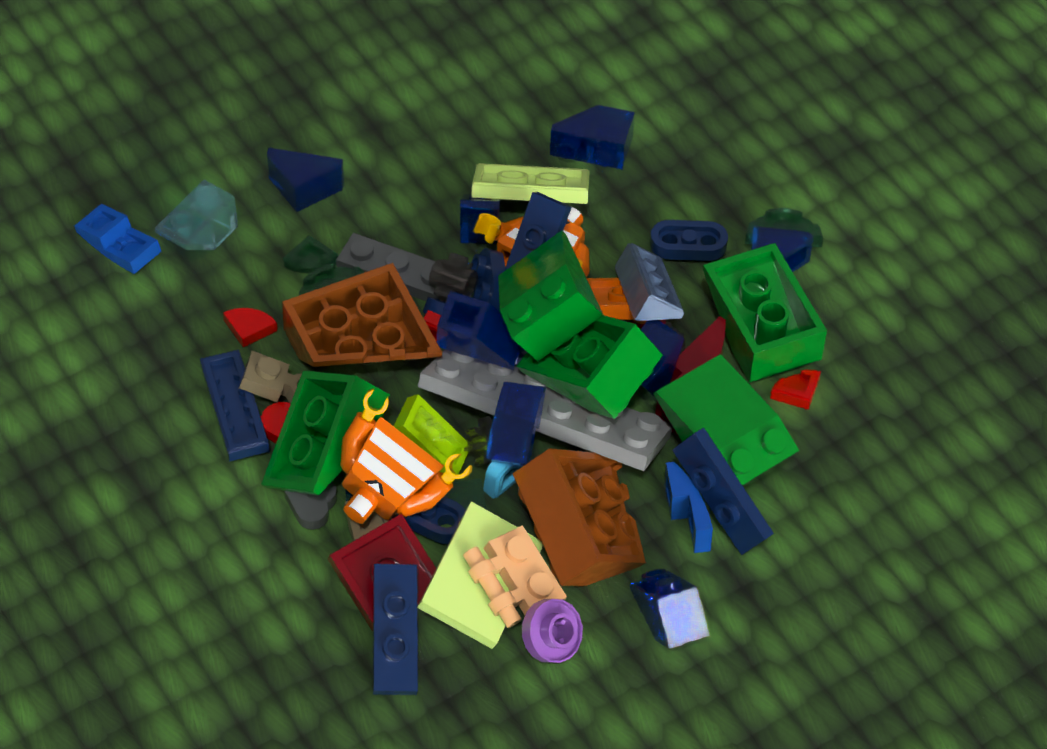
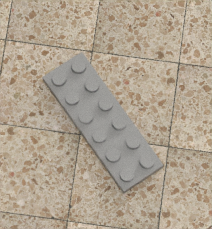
(628, 439)

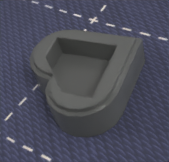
(311, 509)

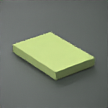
(519, 182)
(452, 592)

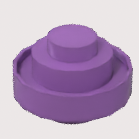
(552, 630)

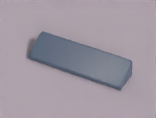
(647, 285)

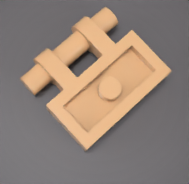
(522, 571)

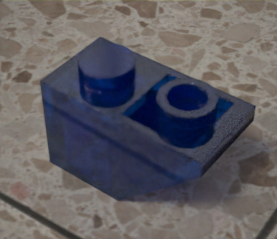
(594, 136)
(476, 331)
(670, 607)

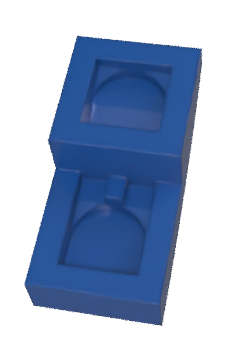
(116, 239)
(686, 502)

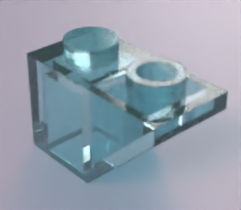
(201, 219)

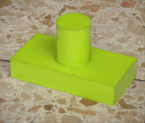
(431, 432)

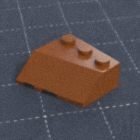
(358, 322)
(580, 515)

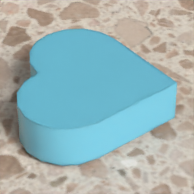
(499, 478)

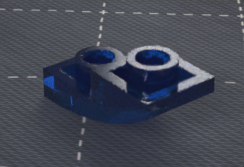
(515, 423)

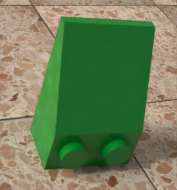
(546, 298)
(765, 312)
(597, 366)
(732, 414)
(312, 434)

